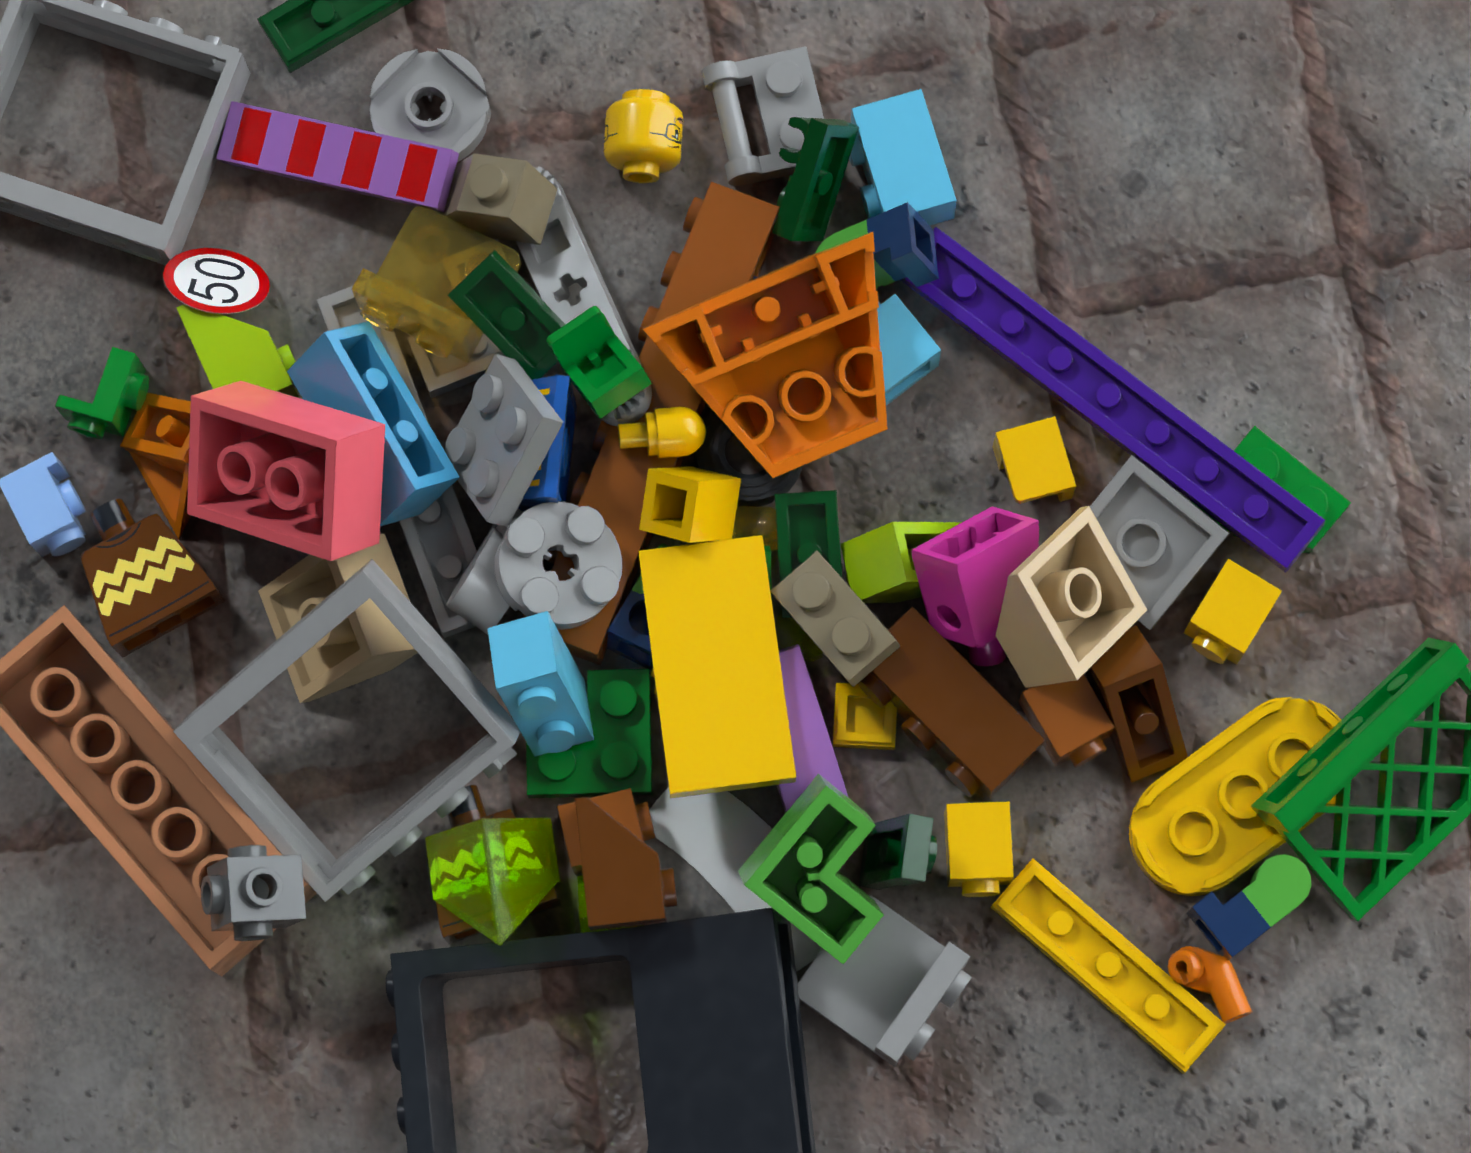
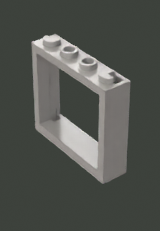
(154, 40)
(399, 830)

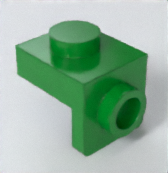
(597, 361)
(119, 392)

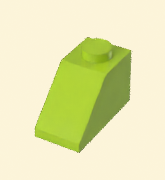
(237, 351)
(882, 563)

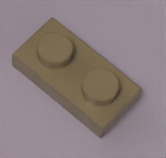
(835, 618)

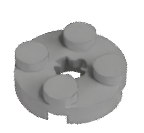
(429, 74)
(578, 535)

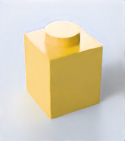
(690, 504)
(1231, 614)
(978, 847)

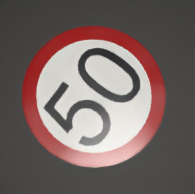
(216, 280)

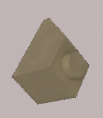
(501, 198)

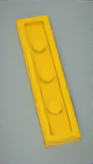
(1108, 966)

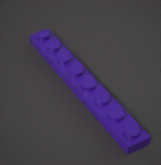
(1119, 405)

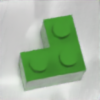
(800, 867)

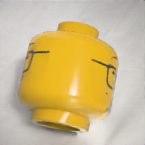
(643, 135)

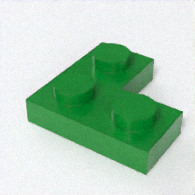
(621, 744)

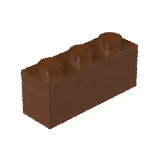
(951, 709)

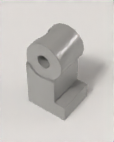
(477, 592)

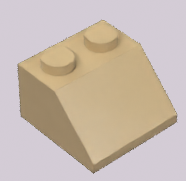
(1066, 604)
(359, 645)

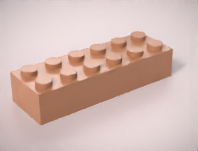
(126, 776)

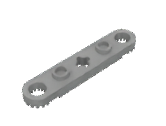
(567, 260)

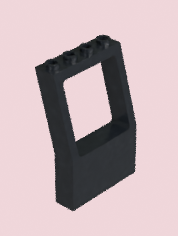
(710, 1023)

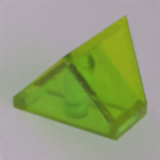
(493, 871)

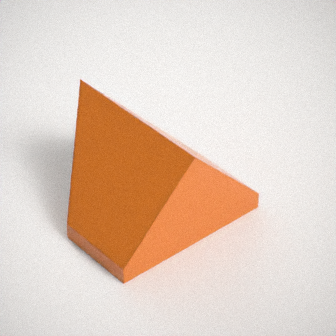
(160, 449)

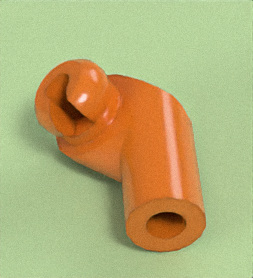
(1212, 975)

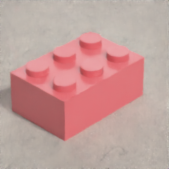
(285, 469)

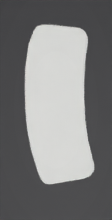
(717, 838)

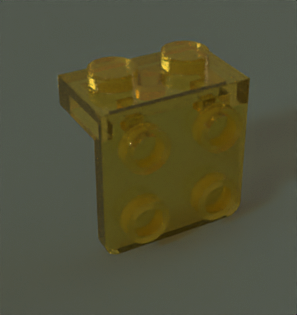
(418, 275)

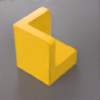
(1035, 461)

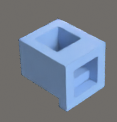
(44, 506)

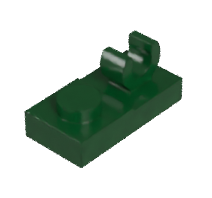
(818, 174)
(509, 313)
(806, 525)
(898, 852)

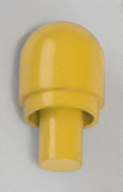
(665, 432)

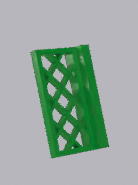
(1351, 748)

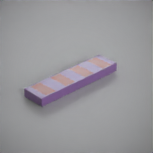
(337, 156)

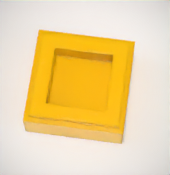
(861, 721)

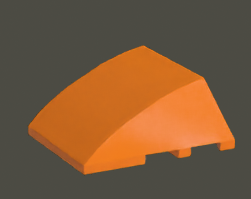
(789, 356)

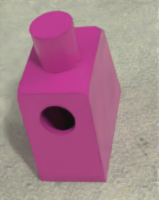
(967, 576)

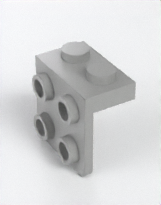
(887, 986)

